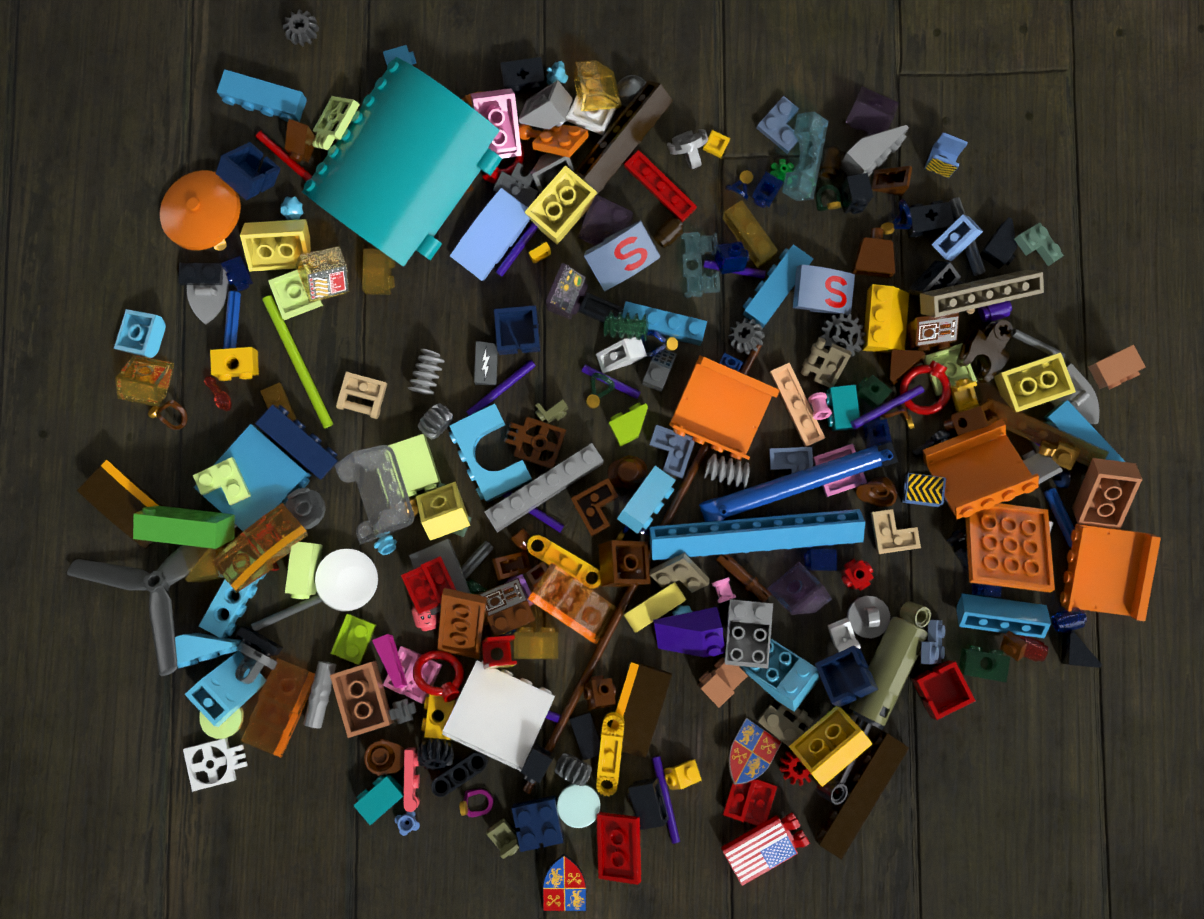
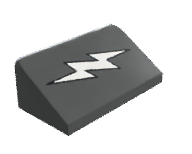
(486, 363)

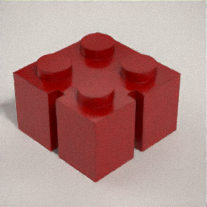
(943, 689)

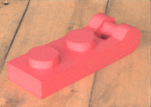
(411, 780)

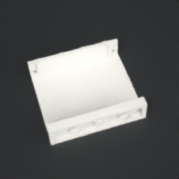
(498, 715)

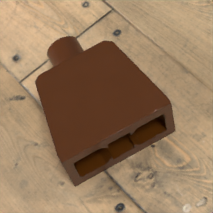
(875, 256)
(972, 418)

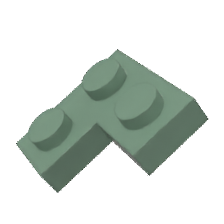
(1039, 239)

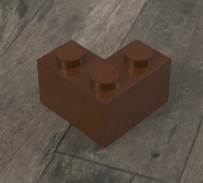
(589, 505)

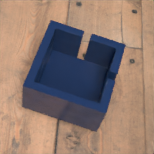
(240, 170)
(517, 330)
(846, 676)
(537, 823)

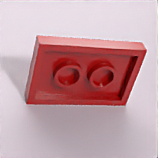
(619, 848)

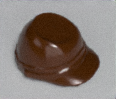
(627, 472)
(878, 491)
(384, 757)

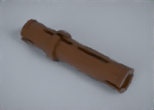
(751, 584)

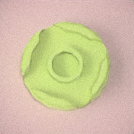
(226, 729)

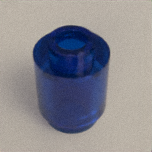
(1068, 621)

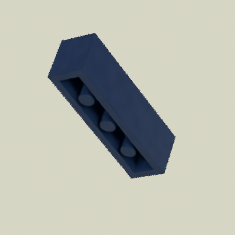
(297, 441)

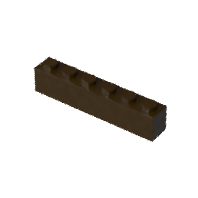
(624, 135)
(862, 794)

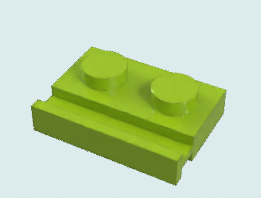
(353, 639)

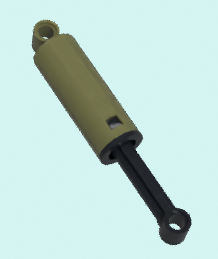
(890, 671)

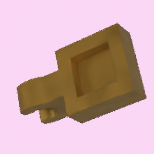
(1062, 454)

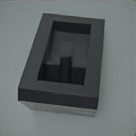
(1076, 652)

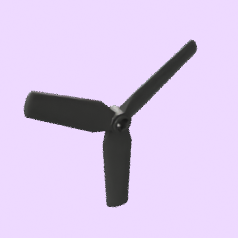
(160, 604)

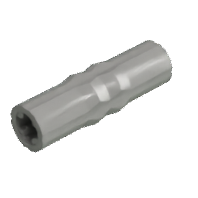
(319, 694)

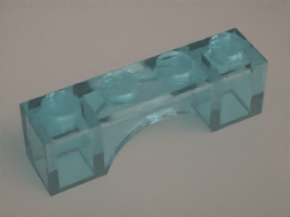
(810, 133)

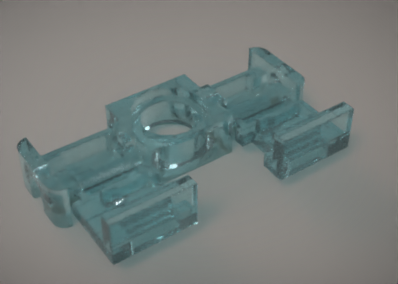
(693, 248)

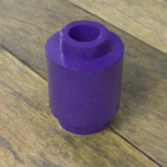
(995, 311)

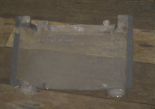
(380, 490)

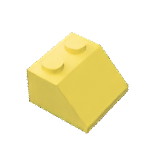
(442, 511)

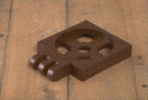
(520, 436)

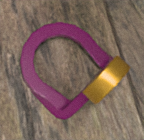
(464, 810)

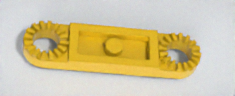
(564, 560)
(610, 754)

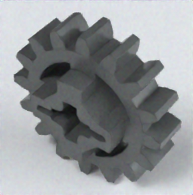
(839, 328)

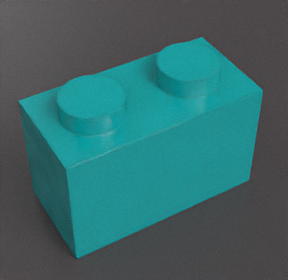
(844, 407)
(379, 799)

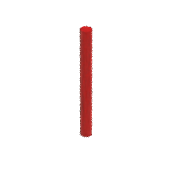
(283, 156)

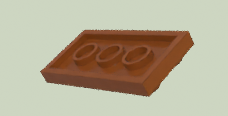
(461, 623)

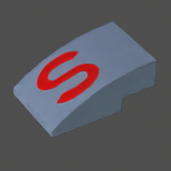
(622, 255)
(823, 290)

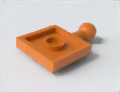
(557, 140)

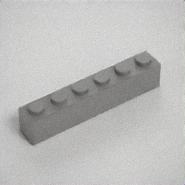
(544, 487)

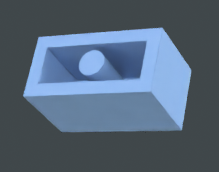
(957, 237)

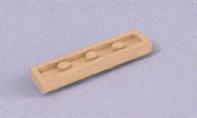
(797, 404)

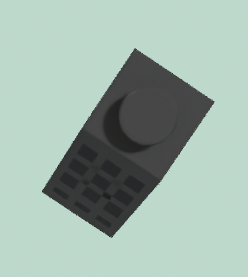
(659, 370)

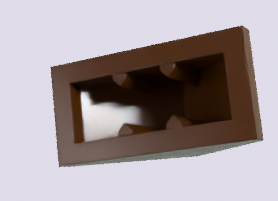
(892, 180)
(902, 362)
(511, 565)

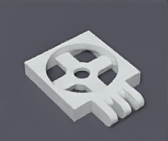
(230, 759)

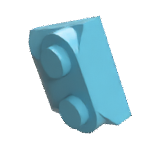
(140, 333)

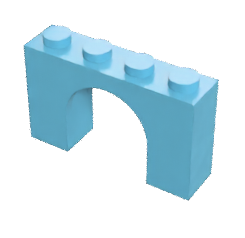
(467, 435)

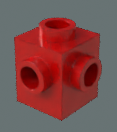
(849, 574)

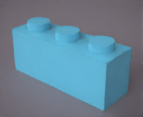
(647, 500)

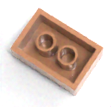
(1106, 493)
(361, 699)

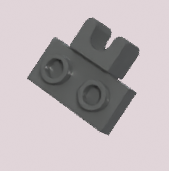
(518, 185)

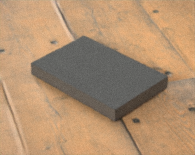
(450, 560)

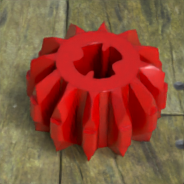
(792, 773)

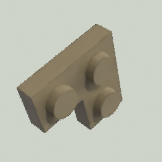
(681, 569)

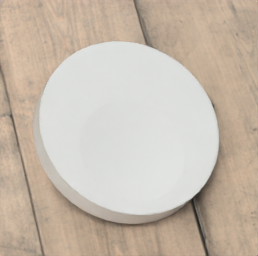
(346, 579)

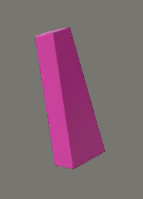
(389, 655)

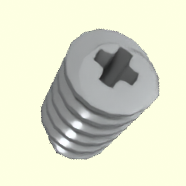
(426, 372)
(727, 470)

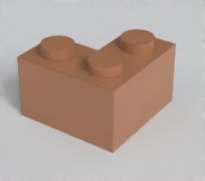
(1117, 368)
(721, 681)

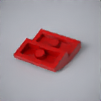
(427, 584)
(750, 801)

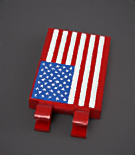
(764, 847)

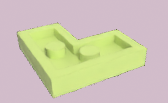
(224, 475)

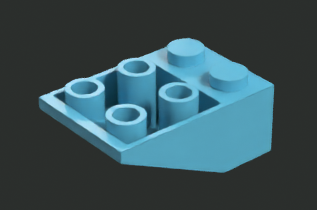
(202, 647)
(787, 676)
(221, 693)

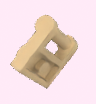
(363, 388)

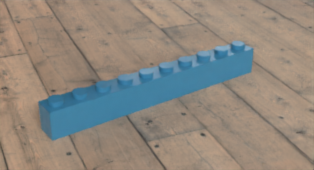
(757, 534)

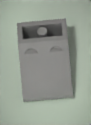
(872, 151)
(748, 633)

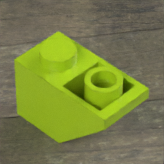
(628, 426)

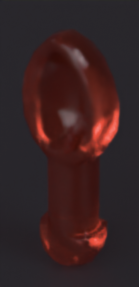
(221, 398)

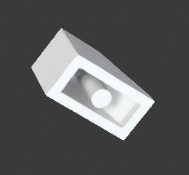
(621, 354)

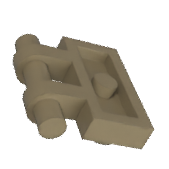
(831, 366)
(781, 726)

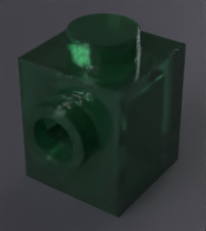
(873, 391)

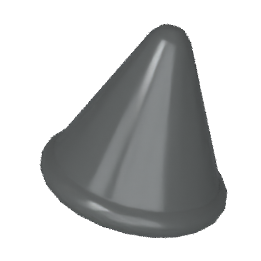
(629, 87)

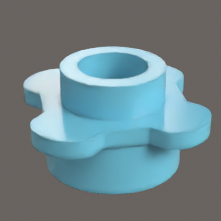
(386, 545)

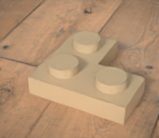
(890, 539)

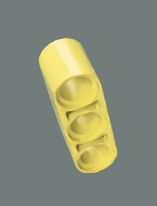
(654, 607)

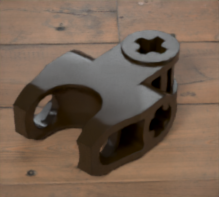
(988, 348)

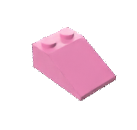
(501, 111)

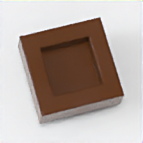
(1013, 645)

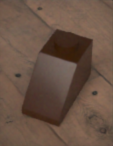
(299, 141)

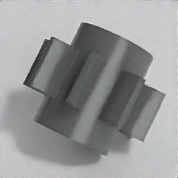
(402, 711)

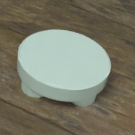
(578, 805)

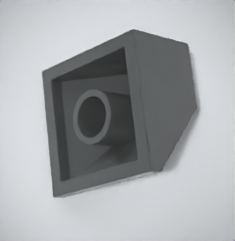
(547, 168)

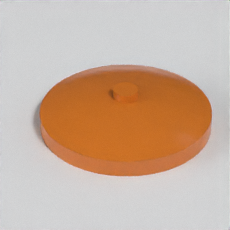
(199, 210)

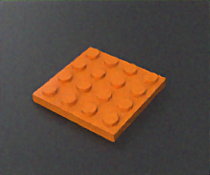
(1010, 548)

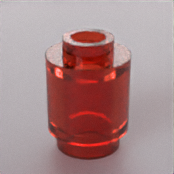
(1035, 649)

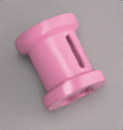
(819, 406)
(723, 590)

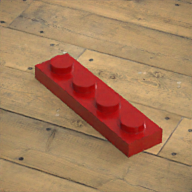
(660, 186)

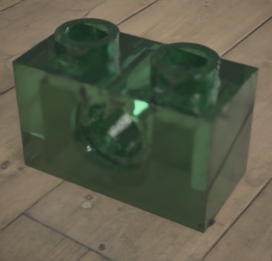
(997, 664)

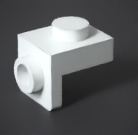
(842, 635)

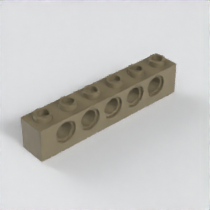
(981, 293)

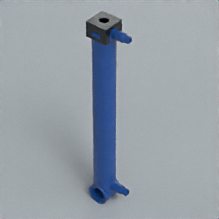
(720, 508)

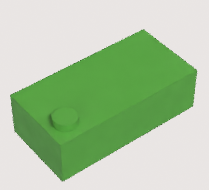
(183, 526)

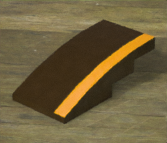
(117, 497)
(641, 706)

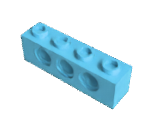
(213, 620)

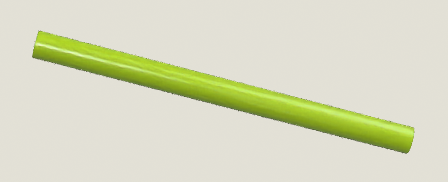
(297, 361)

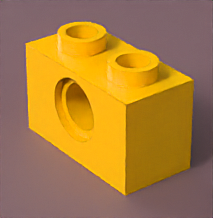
(222, 359)
(431, 726)

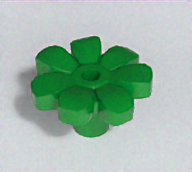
(780, 170)

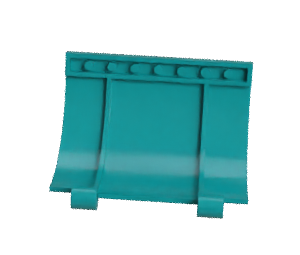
(404, 163)

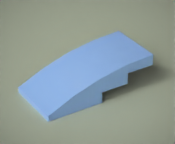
(491, 234)

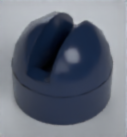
(1064, 479)

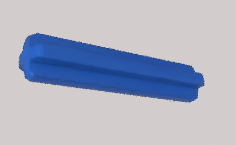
(232, 318)
(1060, 514)

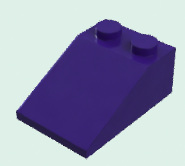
(691, 633)

